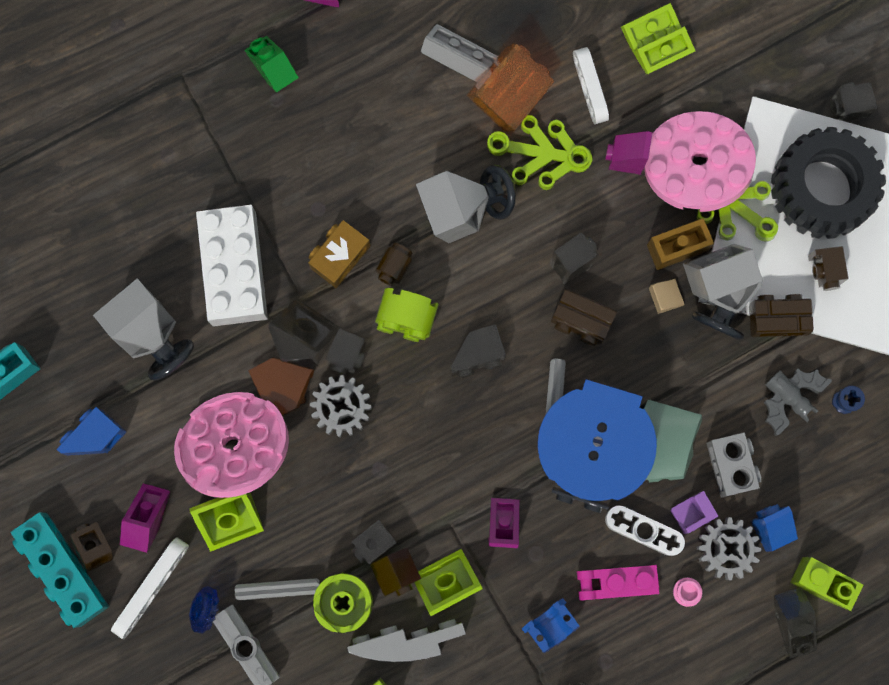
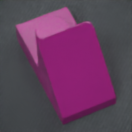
(504, 523)

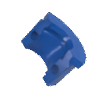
(552, 626)

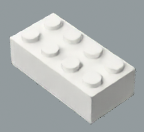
(231, 265)

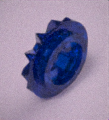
(203, 609)

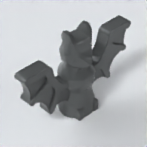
(788, 392)

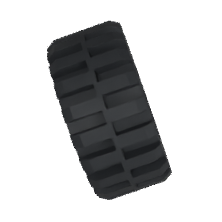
(852, 159)

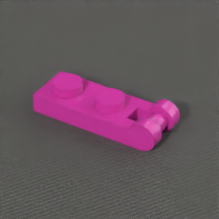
(619, 582)

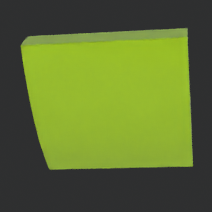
(658, 39)

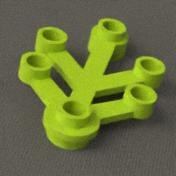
(543, 152)
(746, 213)

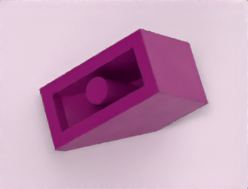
(629, 152)
(144, 518)

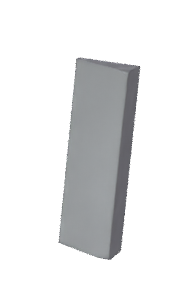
(457, 53)

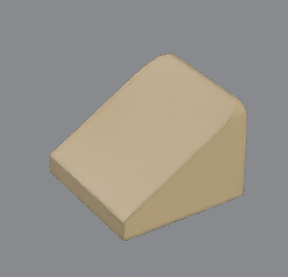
(666, 296)

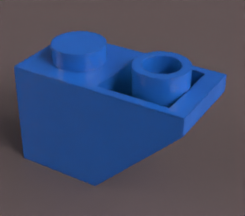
(94, 435)
(775, 527)

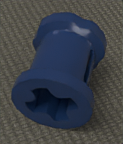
(854, 393)

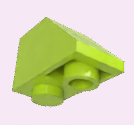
(826, 583)

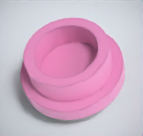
(687, 592)

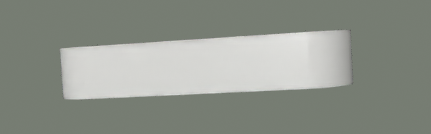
(590, 85)
(667, 531)

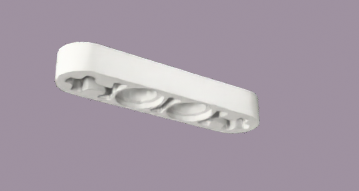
(149, 588)

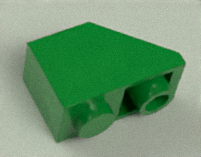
(271, 63)

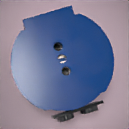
(596, 445)

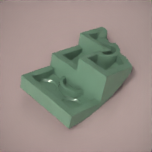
(675, 437)

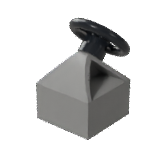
(458, 204)
(727, 280)
(143, 328)

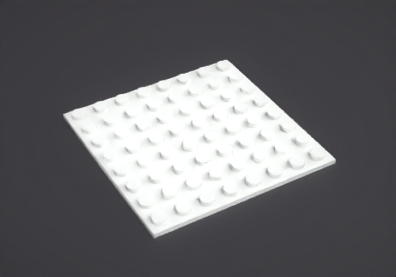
(860, 307)

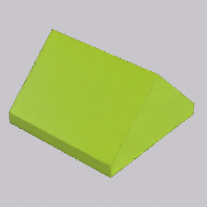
(227, 520)
(447, 582)

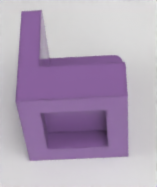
(694, 512)

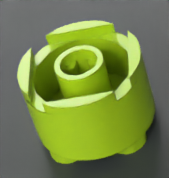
(406, 314)
(326, 603)

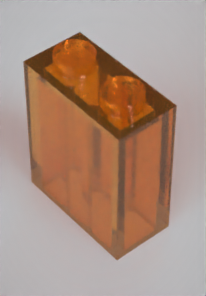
(511, 87)

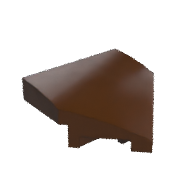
(282, 383)

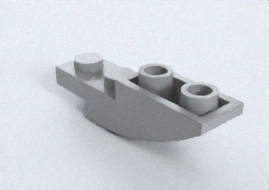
(396, 647)

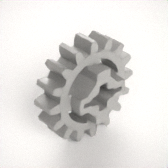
(345, 394)
(719, 557)

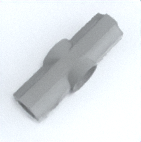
(234, 632)

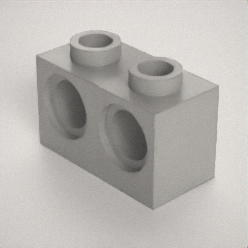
(725, 467)

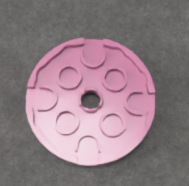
(705, 186)
(255, 458)

